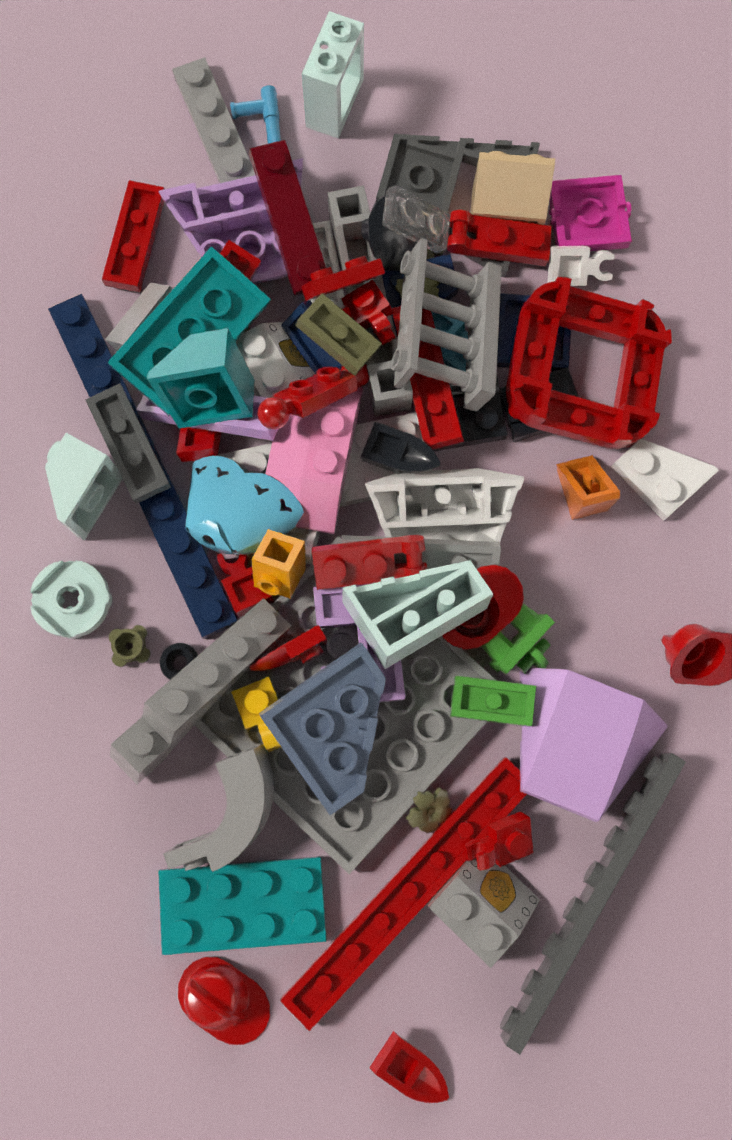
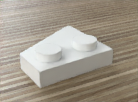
(662, 475)

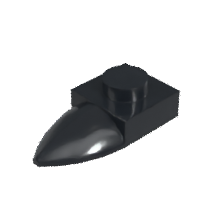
(398, 451)

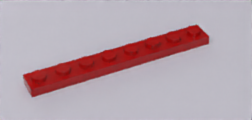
(402, 896)

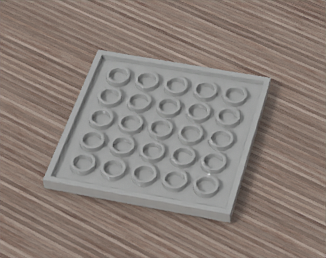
(410, 743)

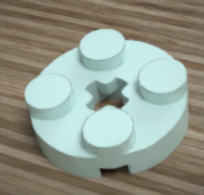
(48, 599)

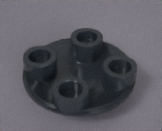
(383, 241)

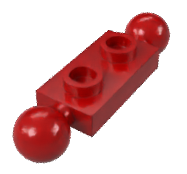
(310, 395)

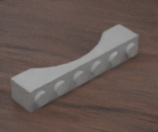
(346, 213)

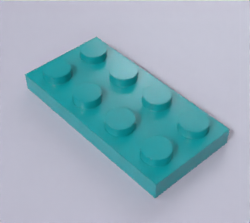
(205, 300)
(242, 905)

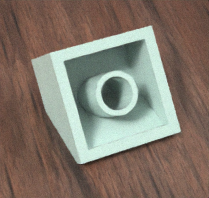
(80, 483)

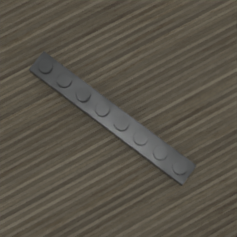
(583, 912)

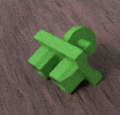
(530, 629)

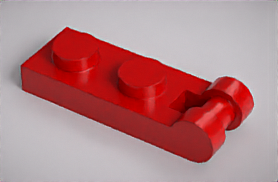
(499, 239)
(367, 561)

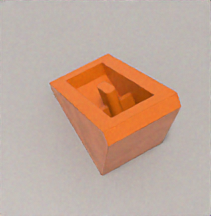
(586, 487)

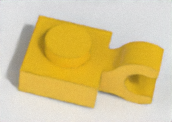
(250, 702)

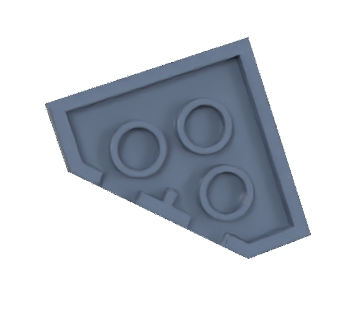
(331, 726)

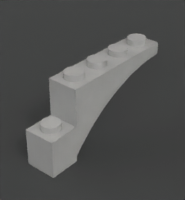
(195, 689)

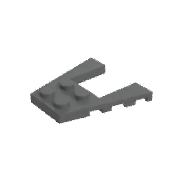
(432, 166)

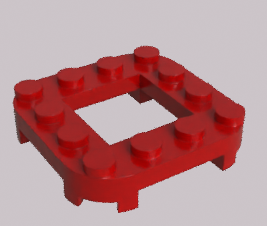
(639, 375)

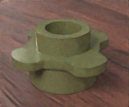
(119, 640)

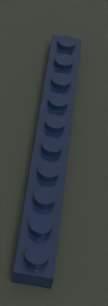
(164, 510)

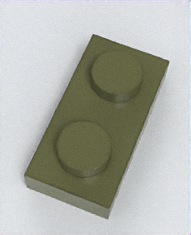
(338, 334)

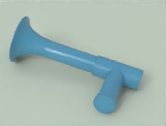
(267, 106)

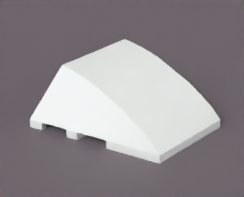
(445, 503)

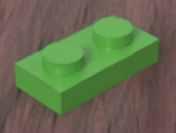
(493, 701)

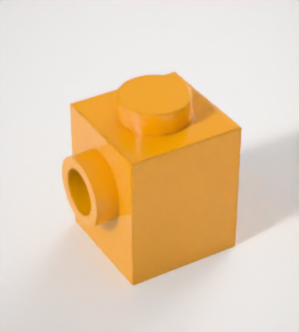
(278, 564)

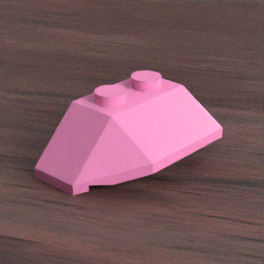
(313, 460)

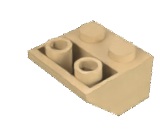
(512, 187)

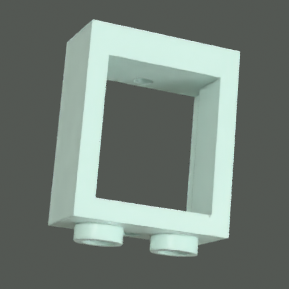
(333, 74)

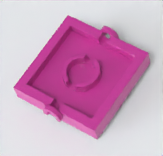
(590, 213)

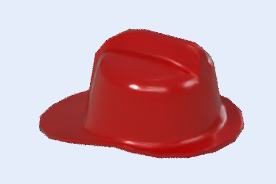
(501, 611)
(699, 655)
(223, 1001)

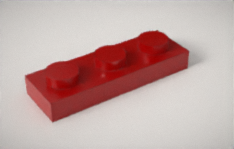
(133, 237)

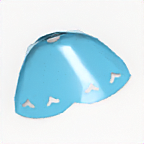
(231, 508)

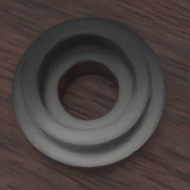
(171, 653)

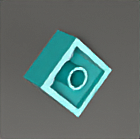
(204, 380)

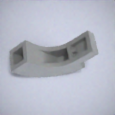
(249, 798)

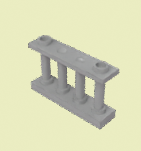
(480, 318)

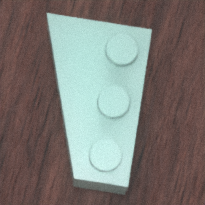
(415, 609)

